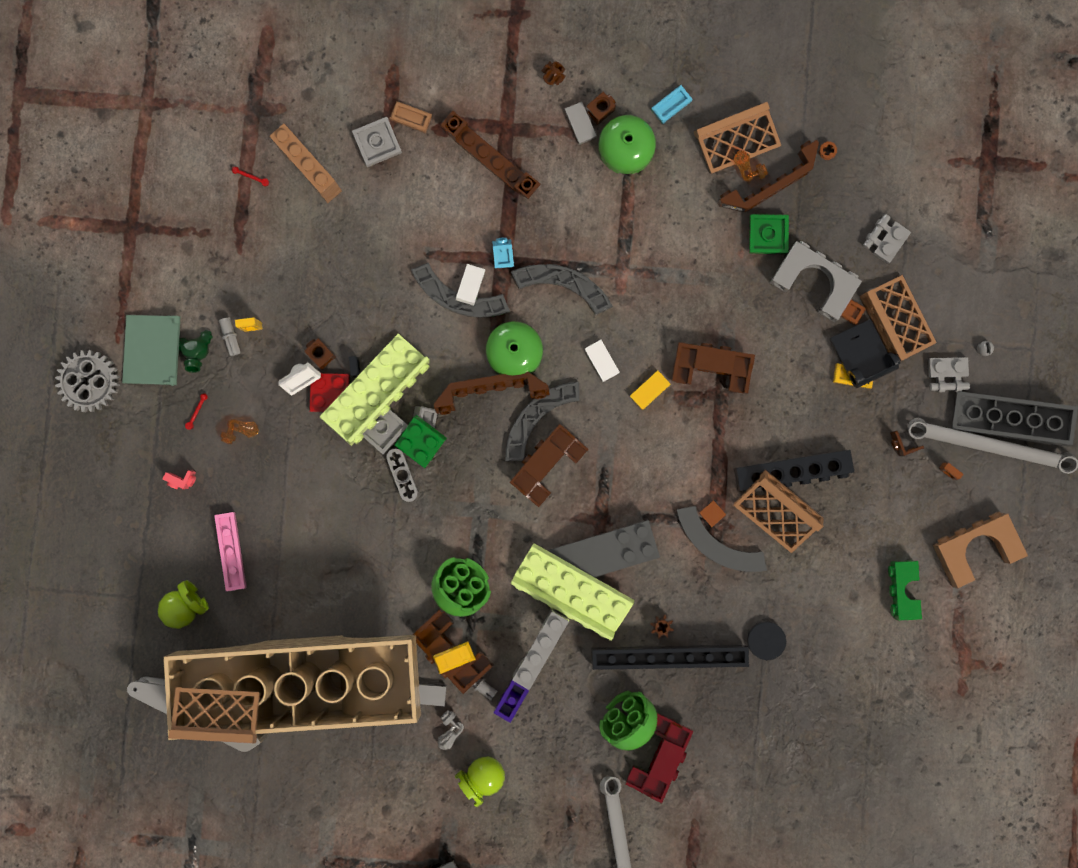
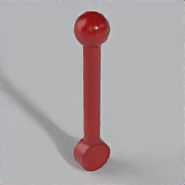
(264, 182)
(189, 425)

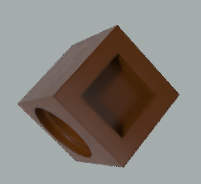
(597, 115)
(327, 356)

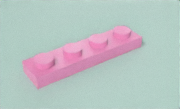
(230, 551)

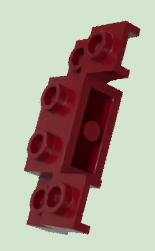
(665, 761)

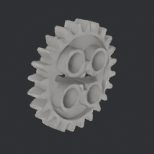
(97, 394)

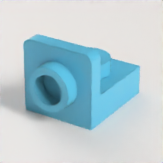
(503, 253)

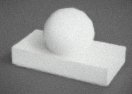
(299, 378)

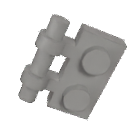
(892, 241)
(948, 367)

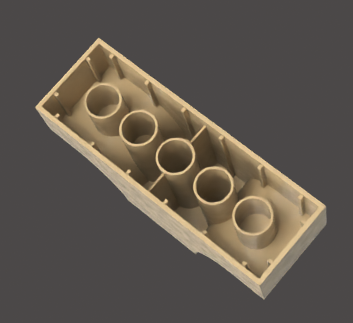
(302, 683)

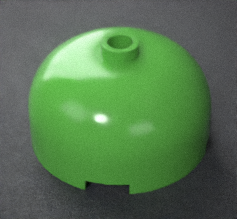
(623, 155)
(518, 362)
(460, 587)
(632, 730)

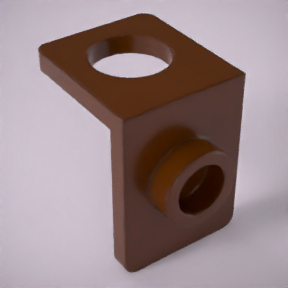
(898, 445)

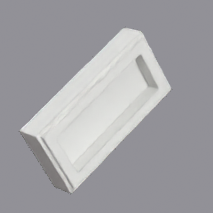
(470, 284)
(602, 360)

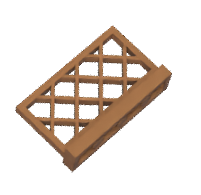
(736, 121)
(883, 322)
(788, 499)
(218, 733)

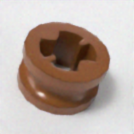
(824, 146)

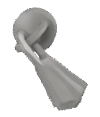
(447, 739)

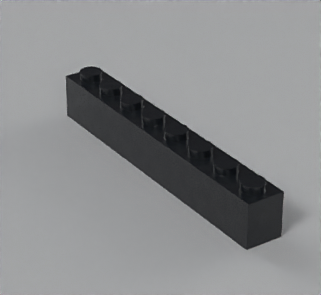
(670, 657)

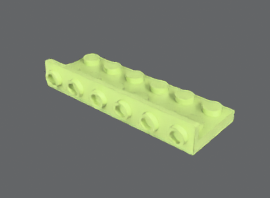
(375, 390)
(572, 592)

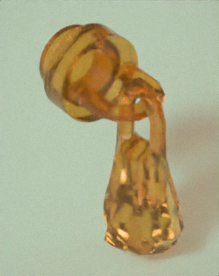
(742, 160)
(249, 429)

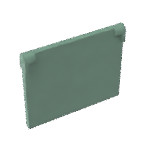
(151, 349)

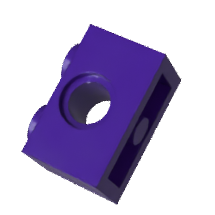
(510, 701)

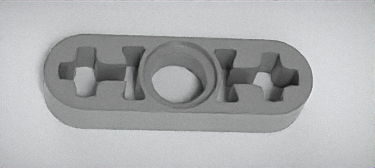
(402, 459)

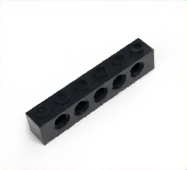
(842, 459)

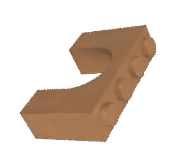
(306, 163)
(952, 549)

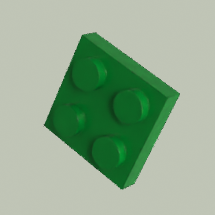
(768, 234)
(420, 441)

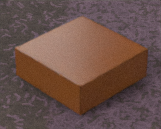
(853, 312)
(951, 471)
(712, 513)

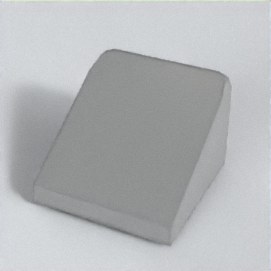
(427, 414)

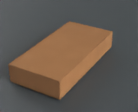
(411, 117)

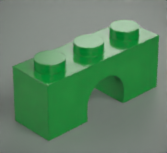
(901, 574)

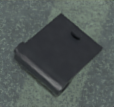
(864, 356)

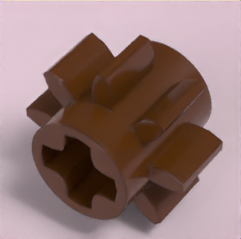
(553, 73)
(656, 625)

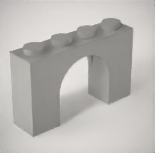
(842, 283)
(541, 649)

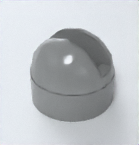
(982, 348)

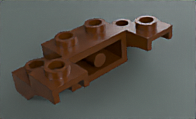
(543, 460)

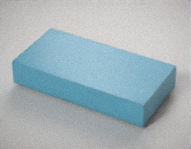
(671, 104)

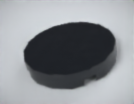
(766, 640)

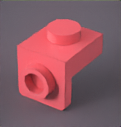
(175, 481)

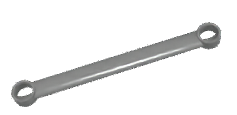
(992, 445)
(616, 821)

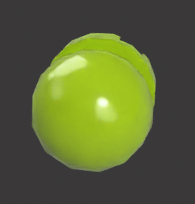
(180, 607)
(483, 778)

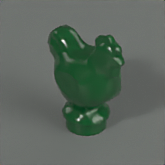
(195, 350)

